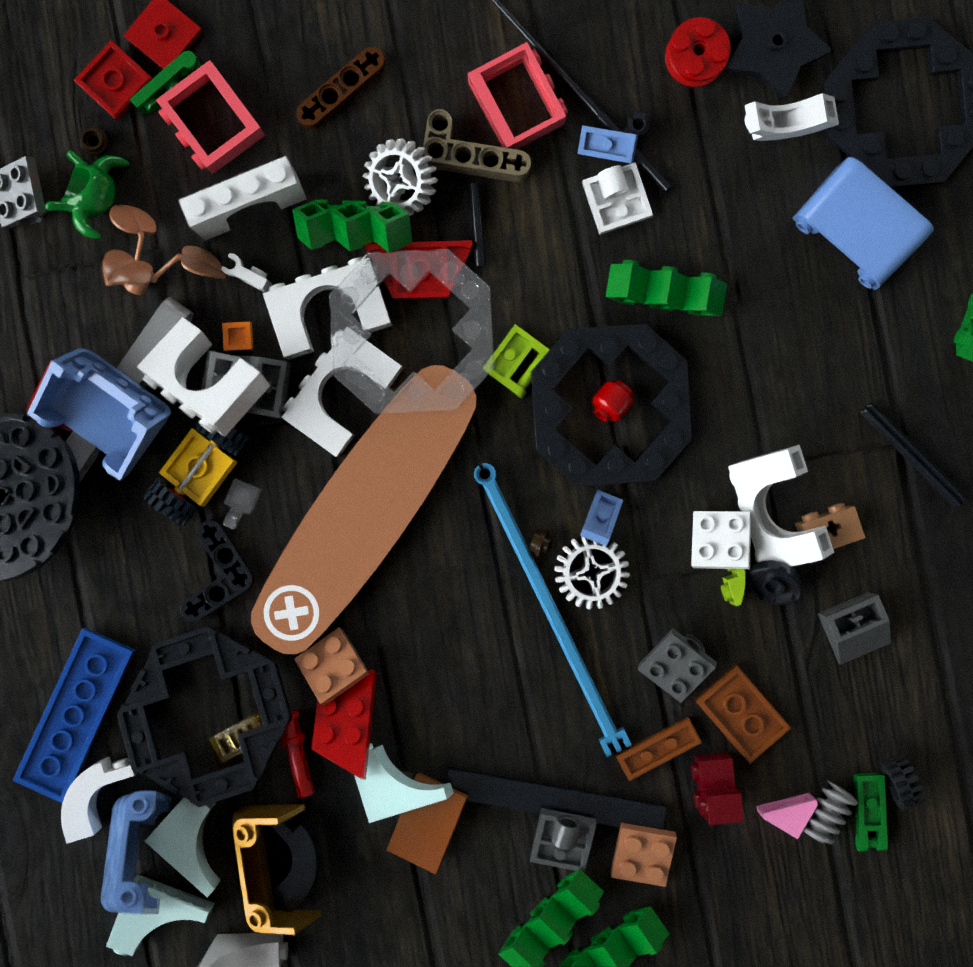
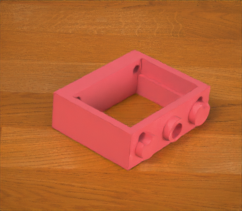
(542, 82)
(231, 148)

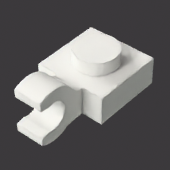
(253, 277)

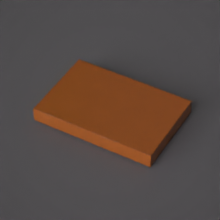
(742, 714)
(427, 831)

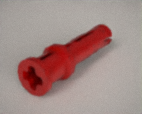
(293, 742)

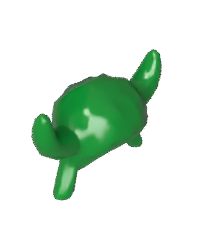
(88, 191)

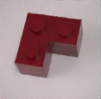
(716, 794)

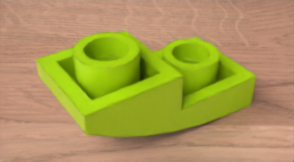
(734, 586)

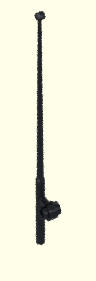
(601, 116)

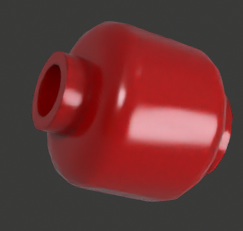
(612, 401)

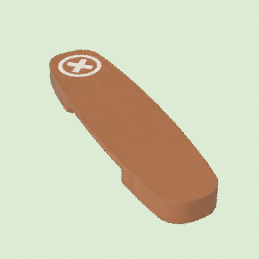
(357, 520)

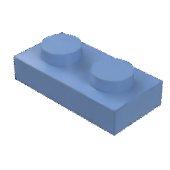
(607, 144)
(601, 517)

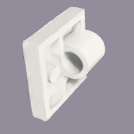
(617, 198)
(721, 540)

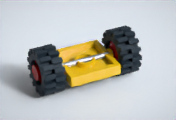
(195, 470)

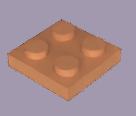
(331, 666)
(643, 854)

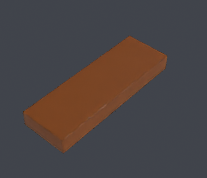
(658, 748)

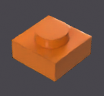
(237, 336)

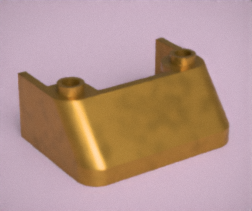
(255, 872)

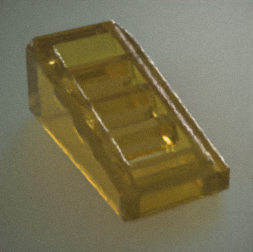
(254, 720)

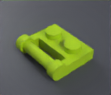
(510, 356)

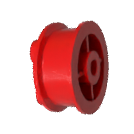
(705, 38)

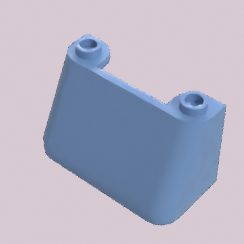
(864, 221)
(100, 407)
(118, 888)

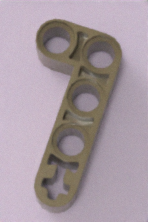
(477, 152)

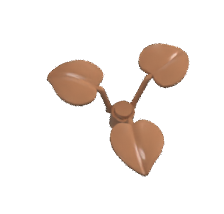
(136, 274)

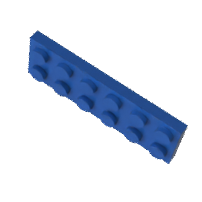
(74, 714)

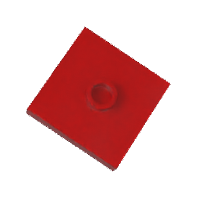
(162, 32)
(113, 80)

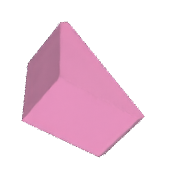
(789, 813)

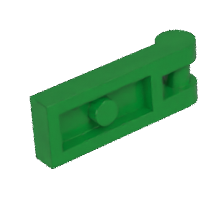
(169, 77)
(870, 811)

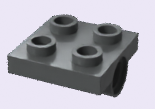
(20, 193)
(677, 664)
(563, 840)

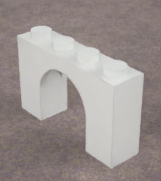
(211, 207)
(289, 302)
(217, 406)
(307, 410)
(752, 481)

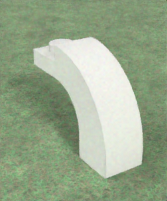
(792, 119)
(79, 806)

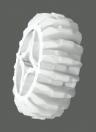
(409, 158)
(597, 594)

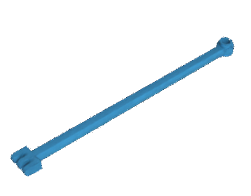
(552, 613)

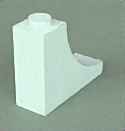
(391, 792)
(181, 844)
(174, 905)

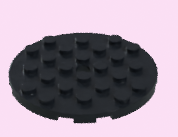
(42, 492)

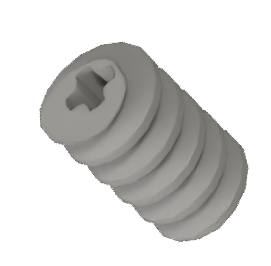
(830, 814)

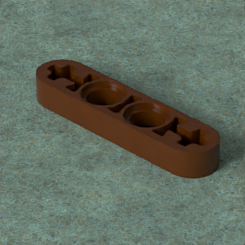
(337, 84)

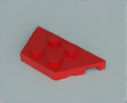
(429, 286)
(345, 725)

